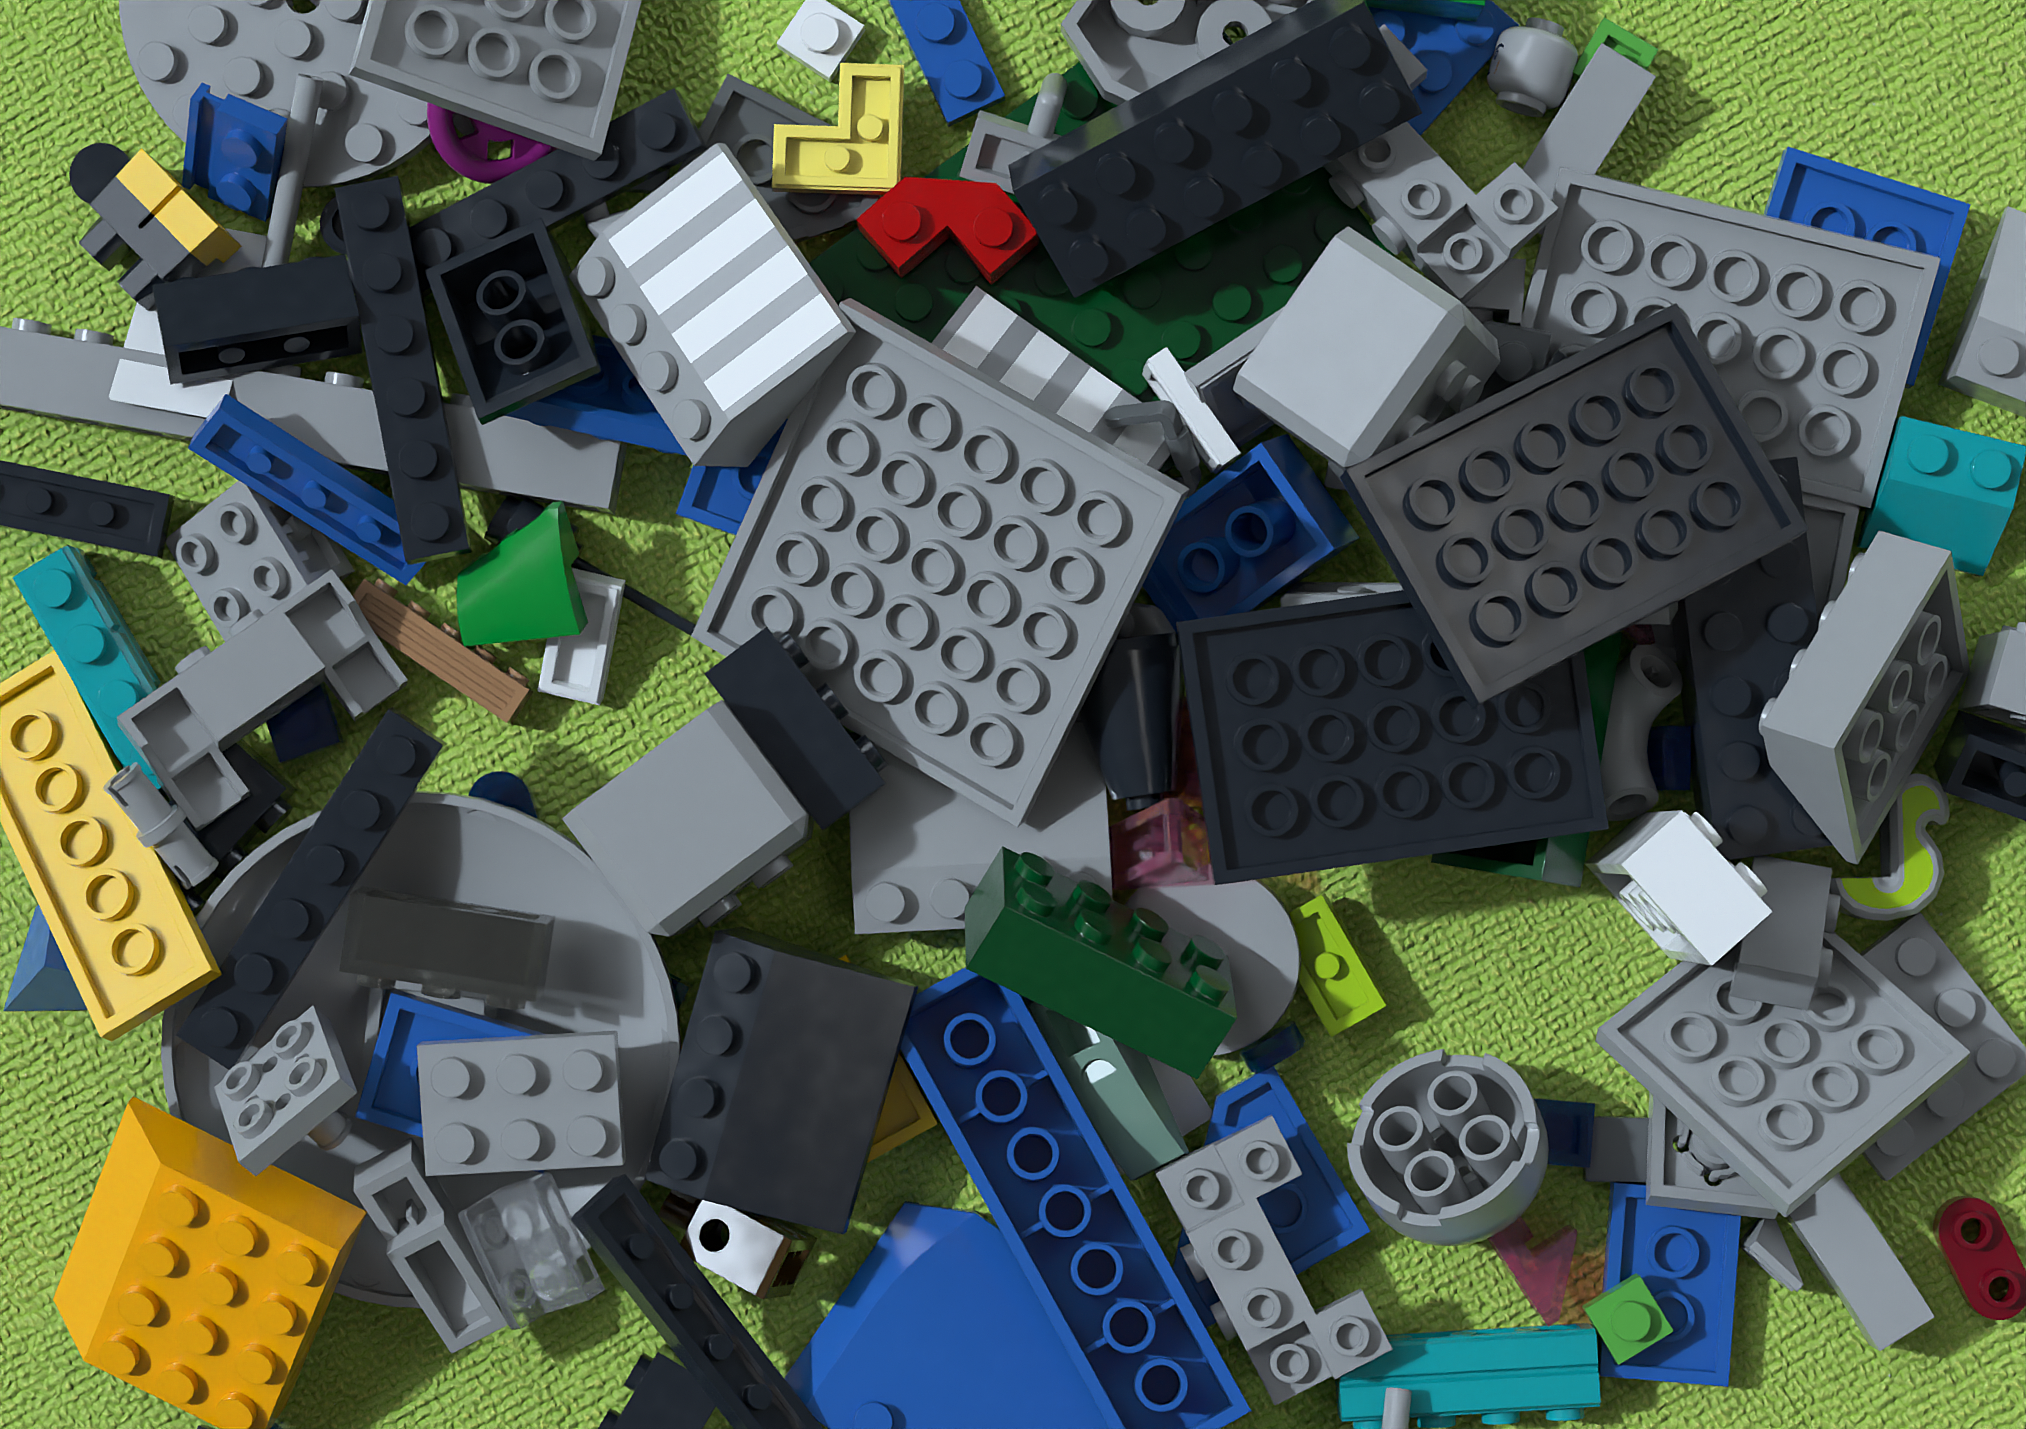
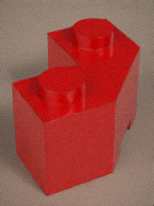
(927, 211)

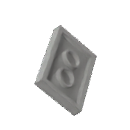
(521, 1103)

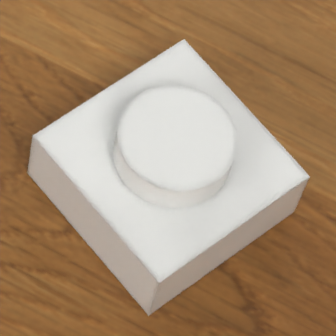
(821, 37)

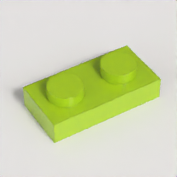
(1333, 968)

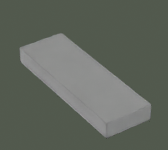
(1589, 118)

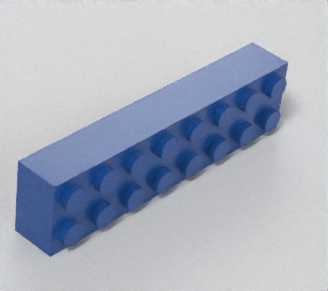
(1065, 1210)

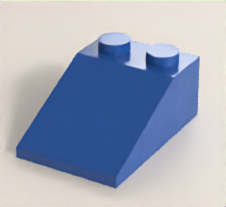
(1247, 536)

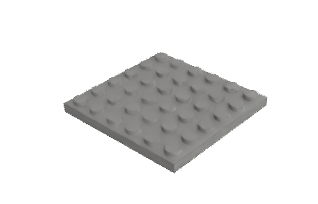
(943, 560)

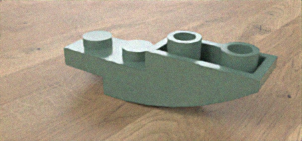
(1116, 1093)

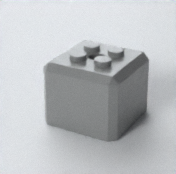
(1366, 355)
(693, 825)

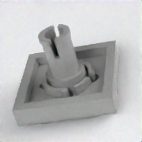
(288, 1093)
(1678, 1177)

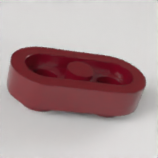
(1982, 1259)

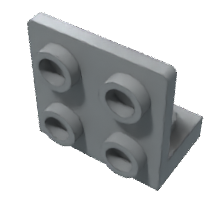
(250, 555)

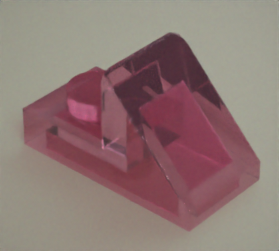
(1538, 1271)

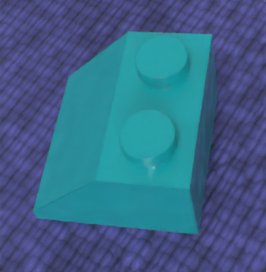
(1945, 491)

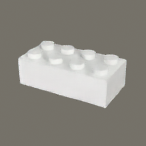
(1681, 885)

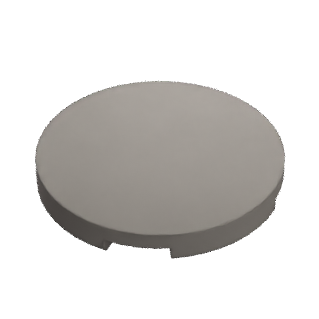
(1254, 934)

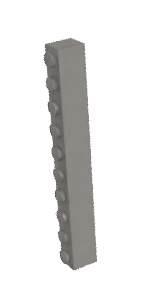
(334, 417)

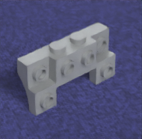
(1430, 211)
(248, 681)
(1256, 1285)

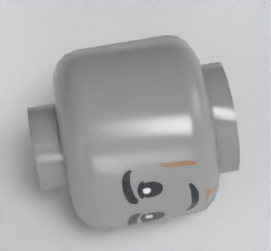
(1532, 67)

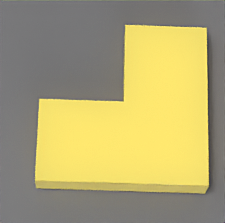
(857, 154)

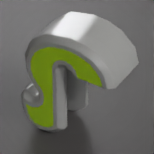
(1908, 857)

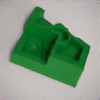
(523, 585)

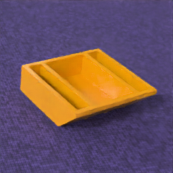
(202, 1272)

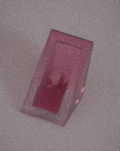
(1159, 847)

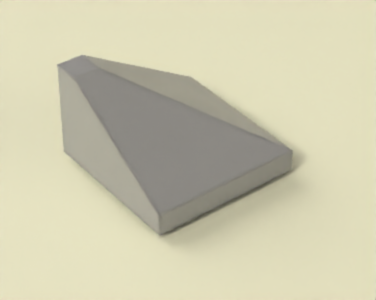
(1769, 1250)

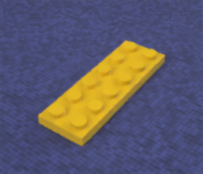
(96, 884)

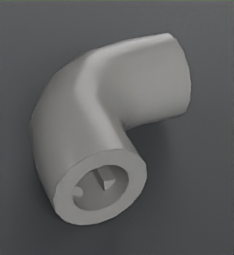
(1642, 688)

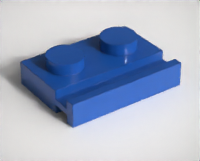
(234, 151)

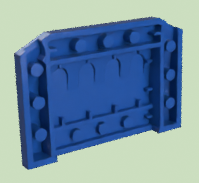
(941, 1338)

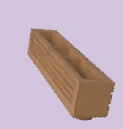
(442, 651)

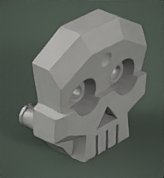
(1139, 45)

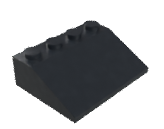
(780, 1080)

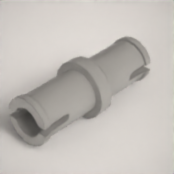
(161, 825)

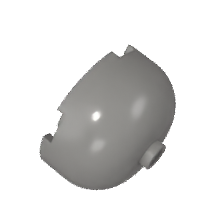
(1449, 1148)

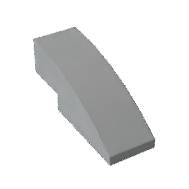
(428, 1245)
(1859, 1264)

